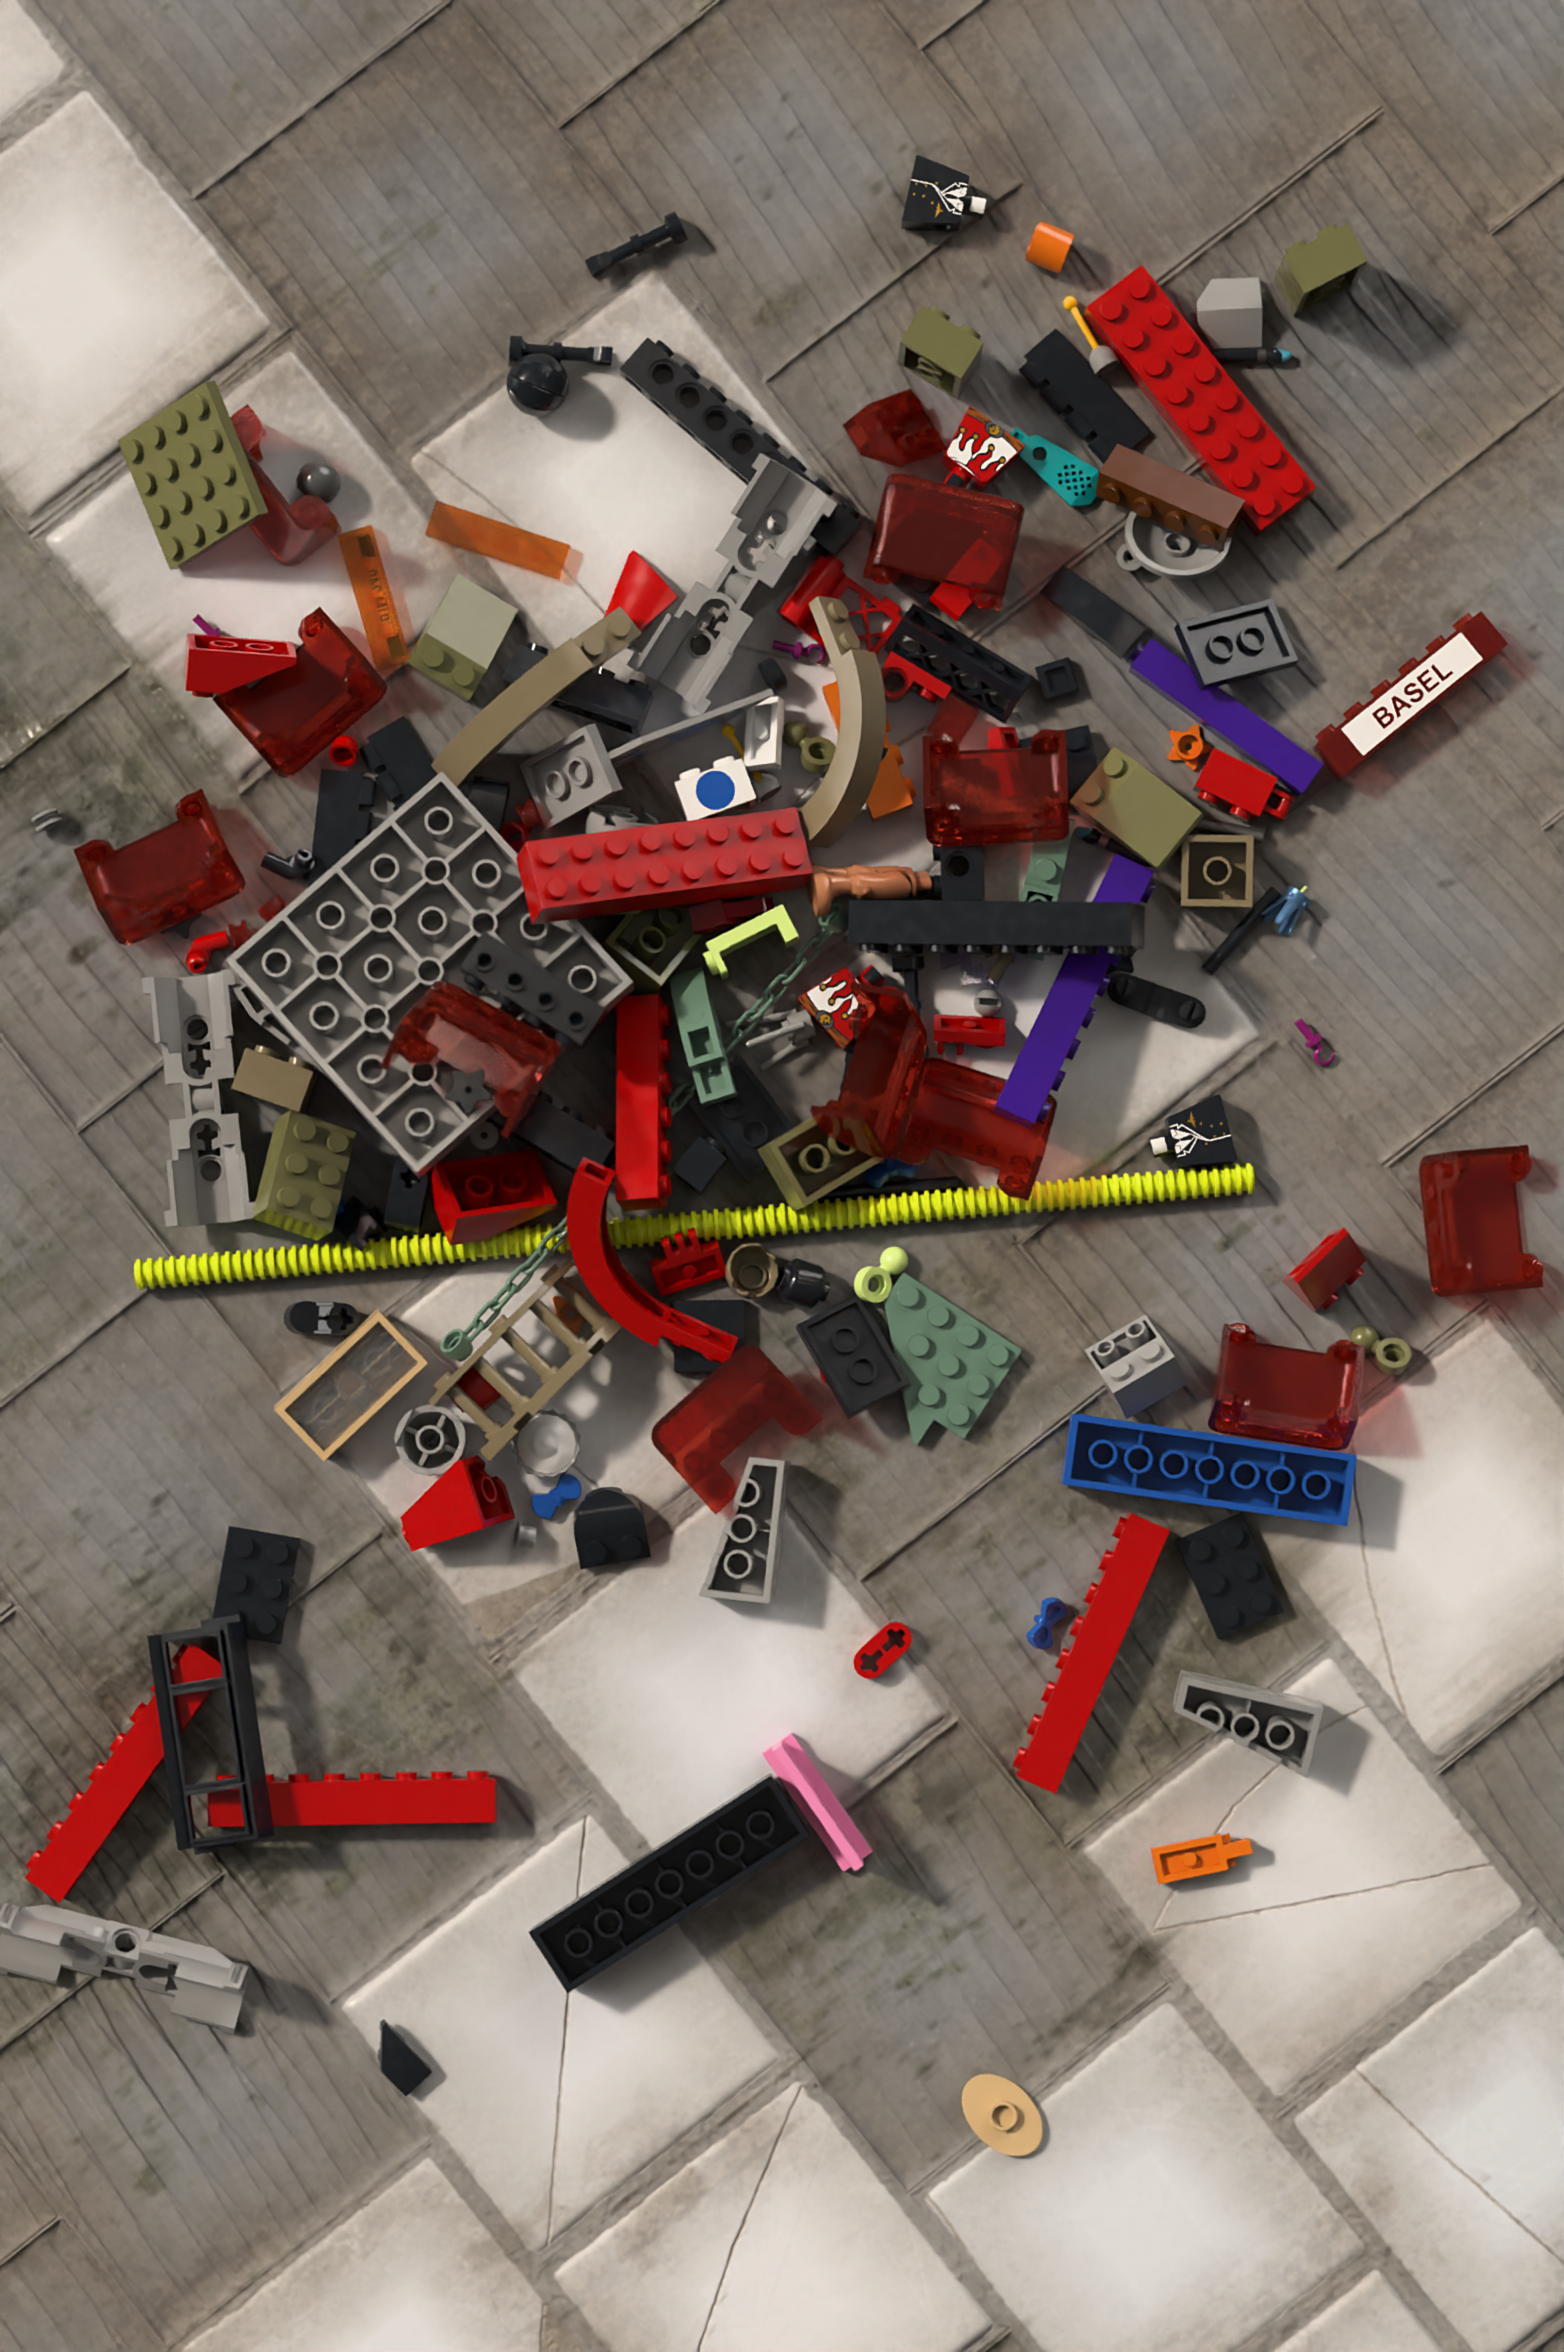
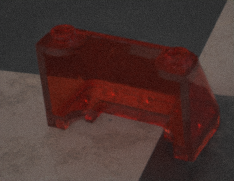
(287, 530)
(945, 537)
(307, 705)
(996, 792)
(162, 874)
(1476, 1221)
(1286, 1391)

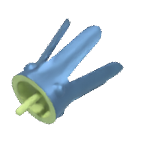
(1287, 909)

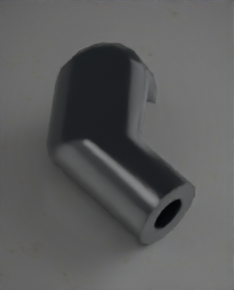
(290, 867)

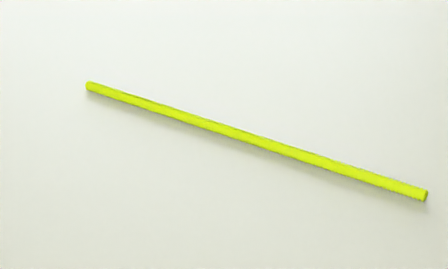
(706, 1226)

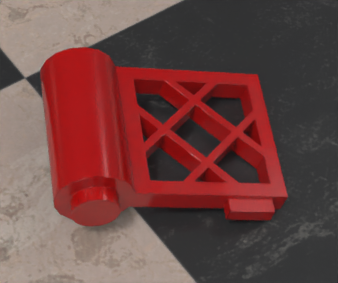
(827, 579)

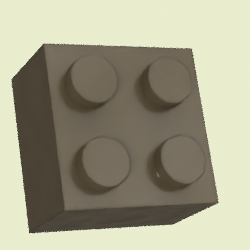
(1217, 870)
(274, 1080)

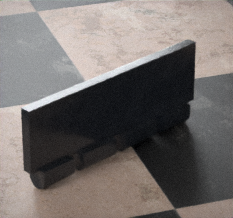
(1076, 386)
(402, 757)
(339, 817)

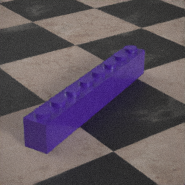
(1067, 1008)

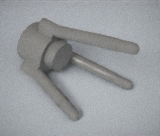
(796, 1027)

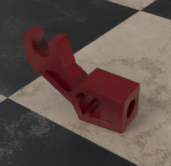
(724, 913)

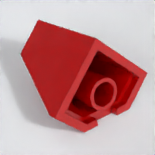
(457, 1505)

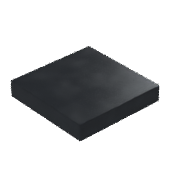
(722, 1314)

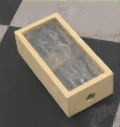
(350, 1384)

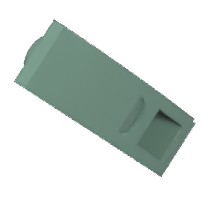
(1045, 874)
(702, 1036)

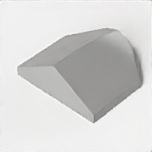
(1231, 313)

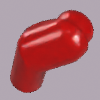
(203, 948)

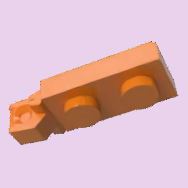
(1197, 1856)

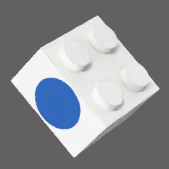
(717, 791)

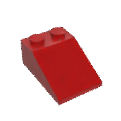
(226, 662)
(489, 1194)
(1326, 1269)

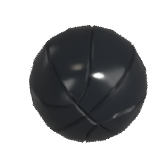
(537, 384)

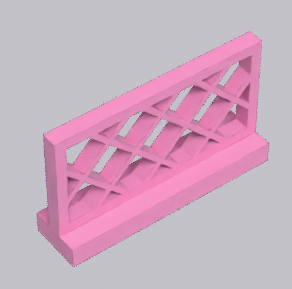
(818, 1803)

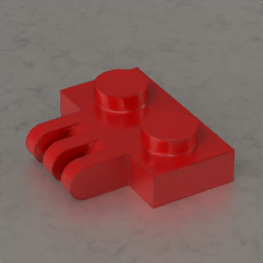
(687, 1263)

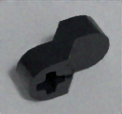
(304, 1316)

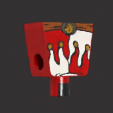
(979, 452)
(833, 1002)

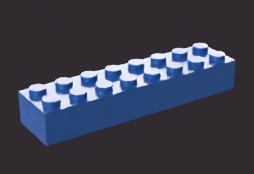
(1208, 1469)

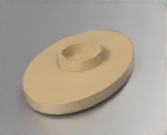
(1002, 2114)

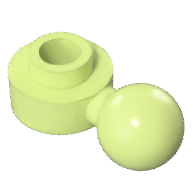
(893, 1262)

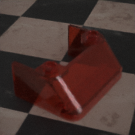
(474, 1038)
(879, 1072)

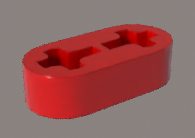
(888, 1656)

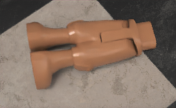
(863, 883)

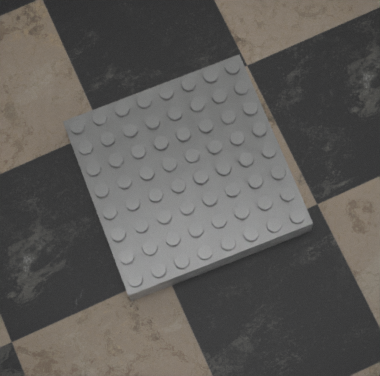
(378, 935)

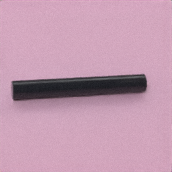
(1240, 931)

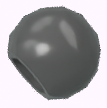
(319, 480)

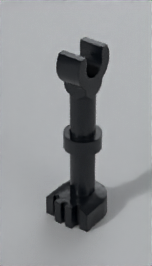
(672, 228)
(594, 355)
(910, 967)

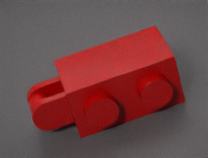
(1240, 788)

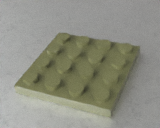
(193, 475)

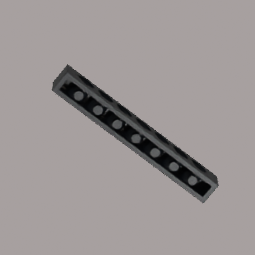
(657, 356)

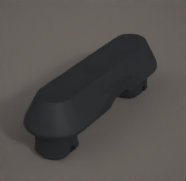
(1156, 1001)

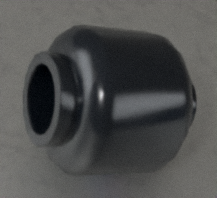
(802, 1284)

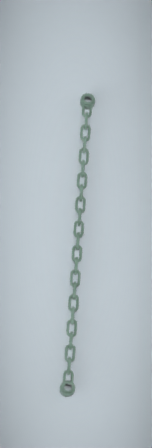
(457, 1343)

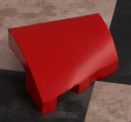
(641, 593)

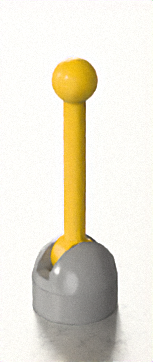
(1102, 358)
(763, 783)

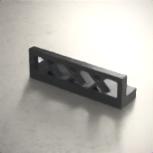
(965, 654)

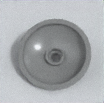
(1168, 551)

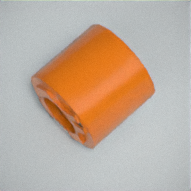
(1049, 247)

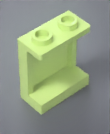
(746, 933)

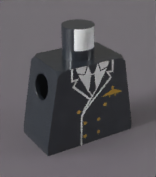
(939, 198)
(1197, 1136)

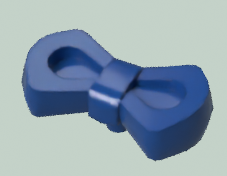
(880, 1173)
(547, 1503)
(1051, 1611)

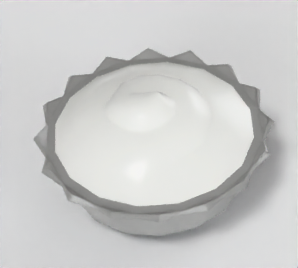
(547, 1444)

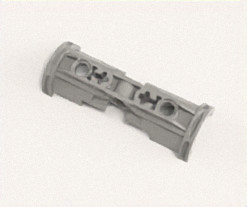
(670, 651)
(174, 1007)
(45, 1938)

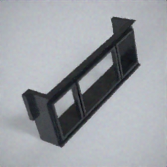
(244, 1732)

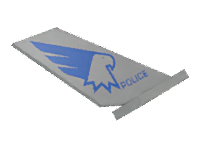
(582, 773)

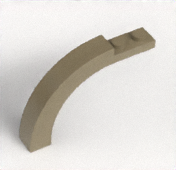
(531, 694)
(860, 729)

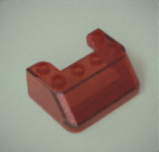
(955, 1115)
(723, 1415)

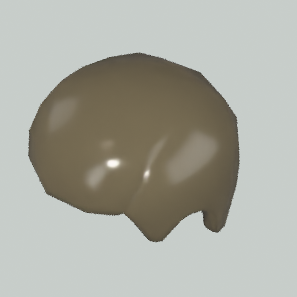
(752, 1271)

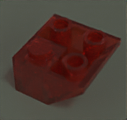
(895, 431)

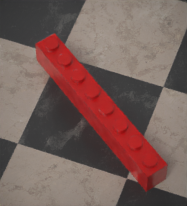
(1091, 1653)
(118, 1781)
(366, 1799)

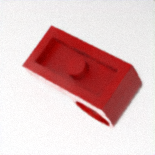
(929, 687)

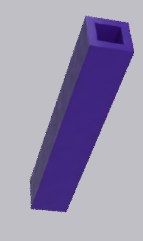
(1224, 717)

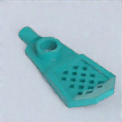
(1054, 465)

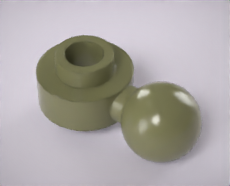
(797, 736)
(1384, 1349)

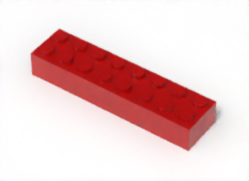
(1199, 399)
(663, 865)

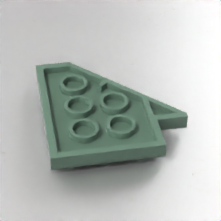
(946, 1357)

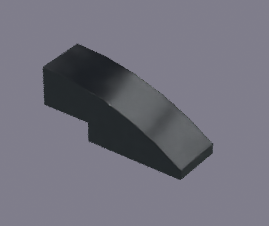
(1093, 611)

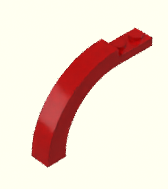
(612, 1283)

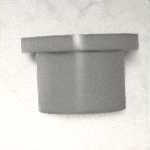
(1121, 558)
(524, 1536)

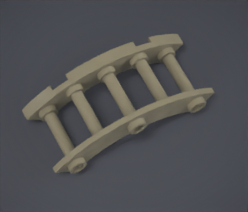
(552, 1377)

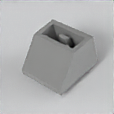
(1136, 1366)

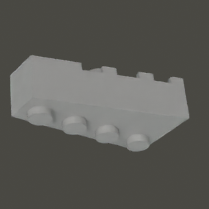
(751, 1539)
(1258, 1718)

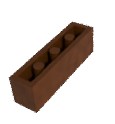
(1169, 497)

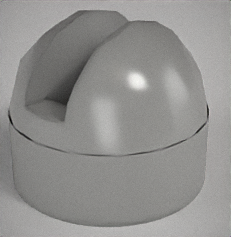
(987, 1010)

